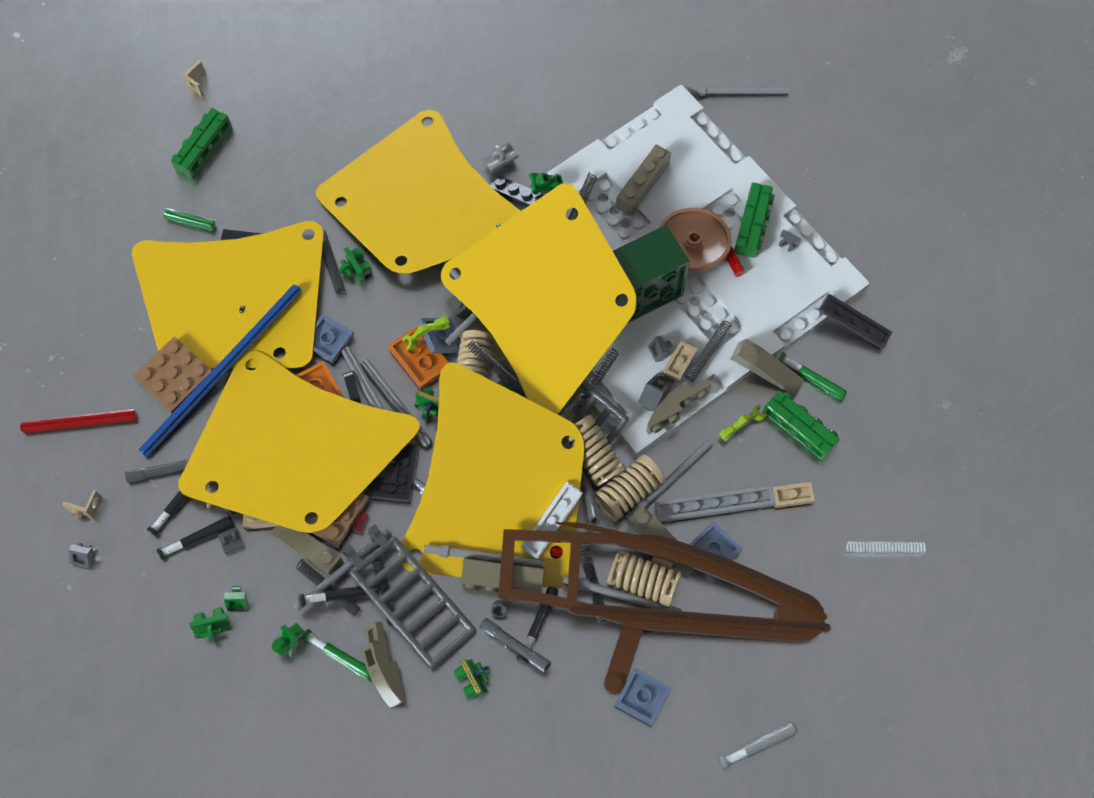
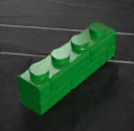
(201, 142)
(753, 220)
(801, 424)

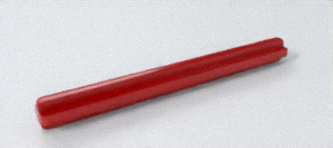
(78, 421)

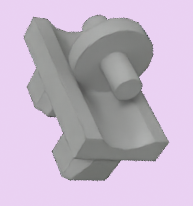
(500, 157)

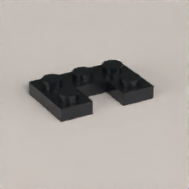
(401, 485)

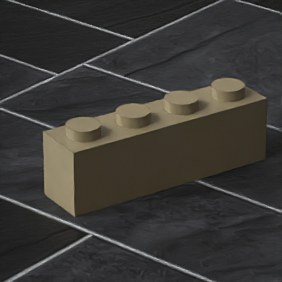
(643, 180)
(487, 574)

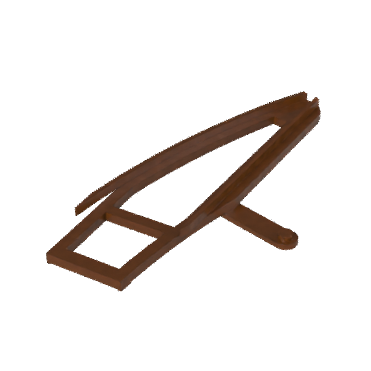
(796, 620)

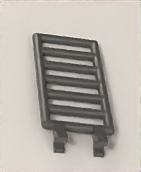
(595, 396)
(406, 632)

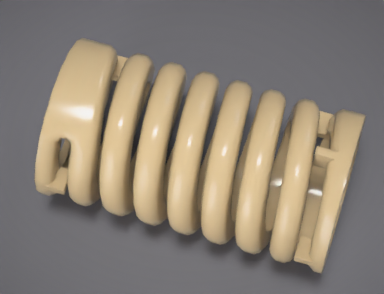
(466, 357)
(595, 457)
(625, 494)
(640, 581)

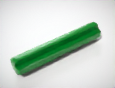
(189, 219)

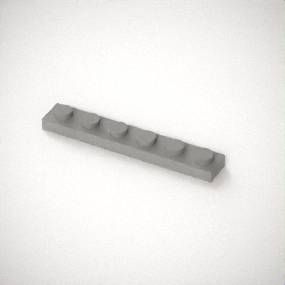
(715, 503)

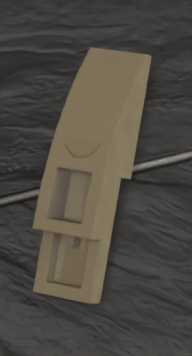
(671, 406)
(383, 673)

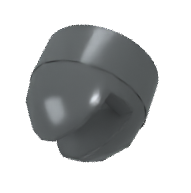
(499, 614)

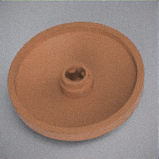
(701, 236)

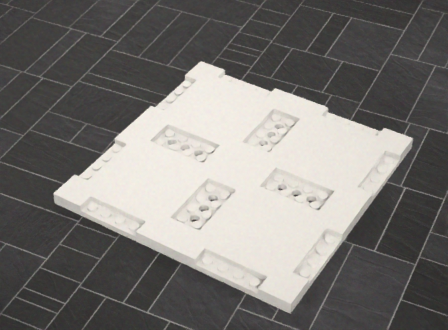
(767, 304)

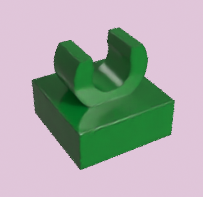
(236, 600)

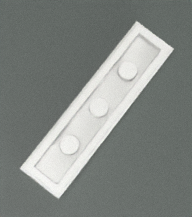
(555, 513)

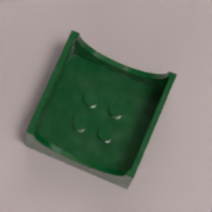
(655, 269)

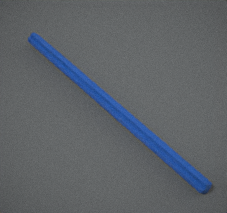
(219, 371)

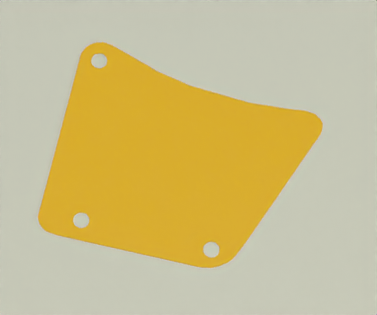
(415, 197)
(201, 285)
(546, 294)
(290, 447)
(492, 471)

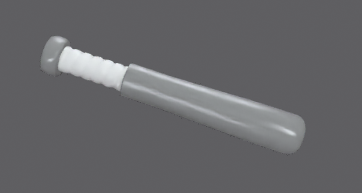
(762, 743)

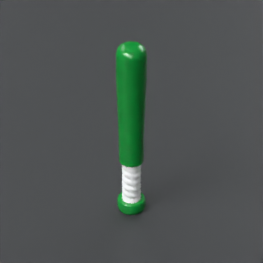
(815, 378)
(339, 655)

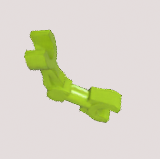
(439, 324)
(728, 432)

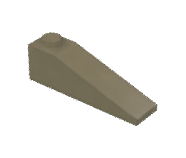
(766, 366)
(645, 523)
(309, 549)

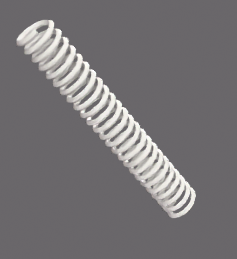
(909, 548)

